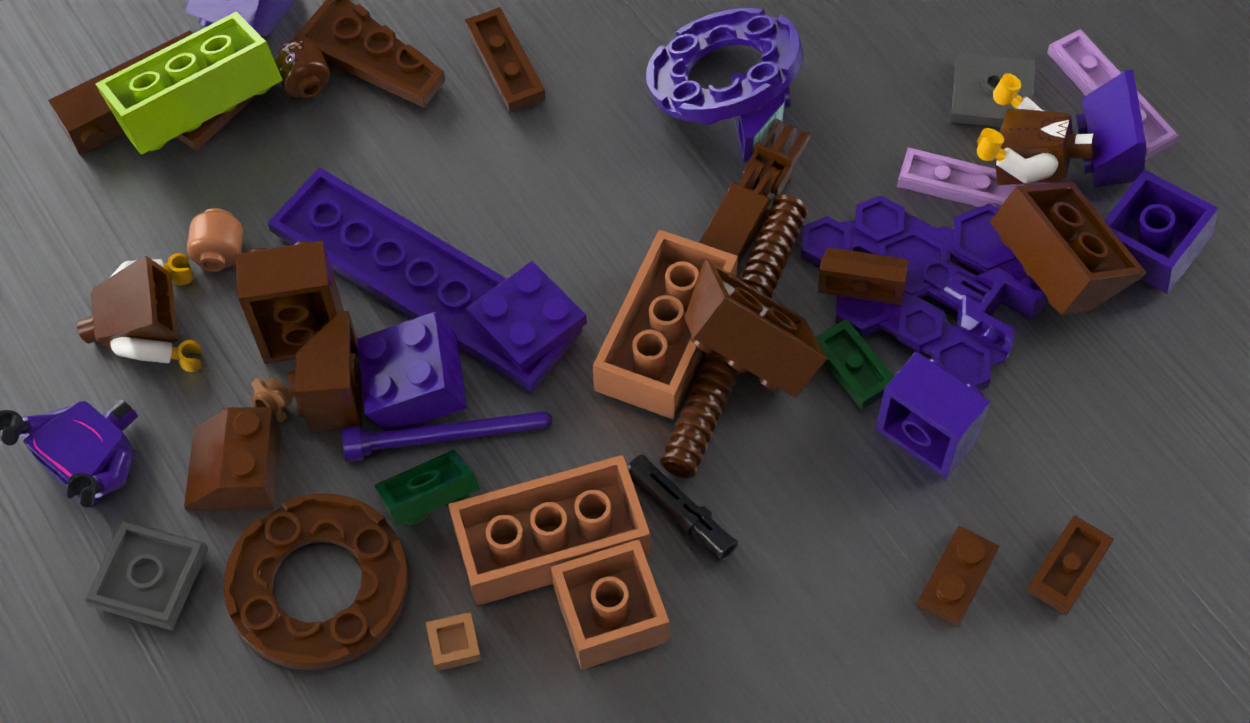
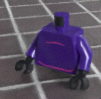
(77, 446)

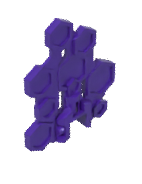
(979, 338)

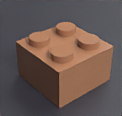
(610, 604)

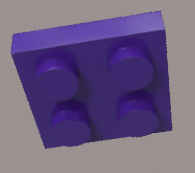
(526, 316)

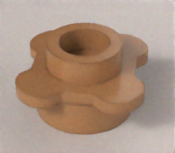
(271, 394)

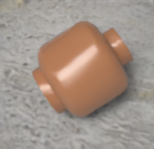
(214, 239)

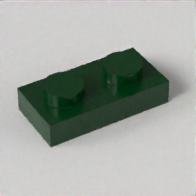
(854, 363)

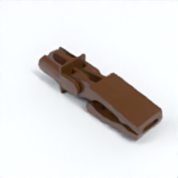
(747, 202)

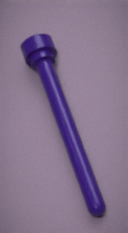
(361, 442)

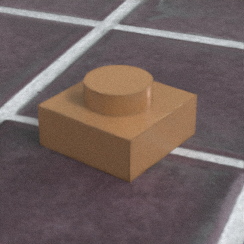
(453, 641)

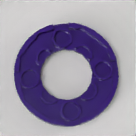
(687, 101)

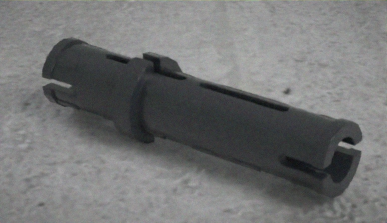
(694, 520)

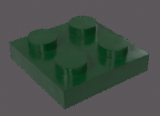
(426, 487)

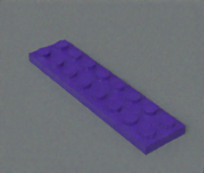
(401, 265)

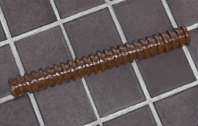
(715, 375)

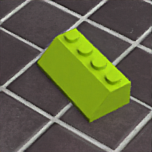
(190, 82)

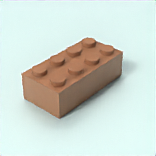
(649, 346)
(526, 528)

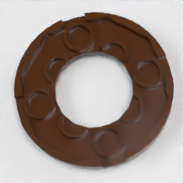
(351, 631)

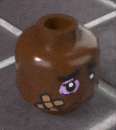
(302, 68)

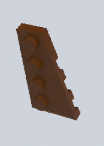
(371, 51)

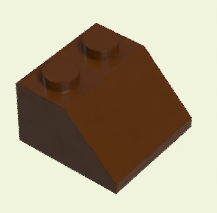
(329, 378)
(234, 461)

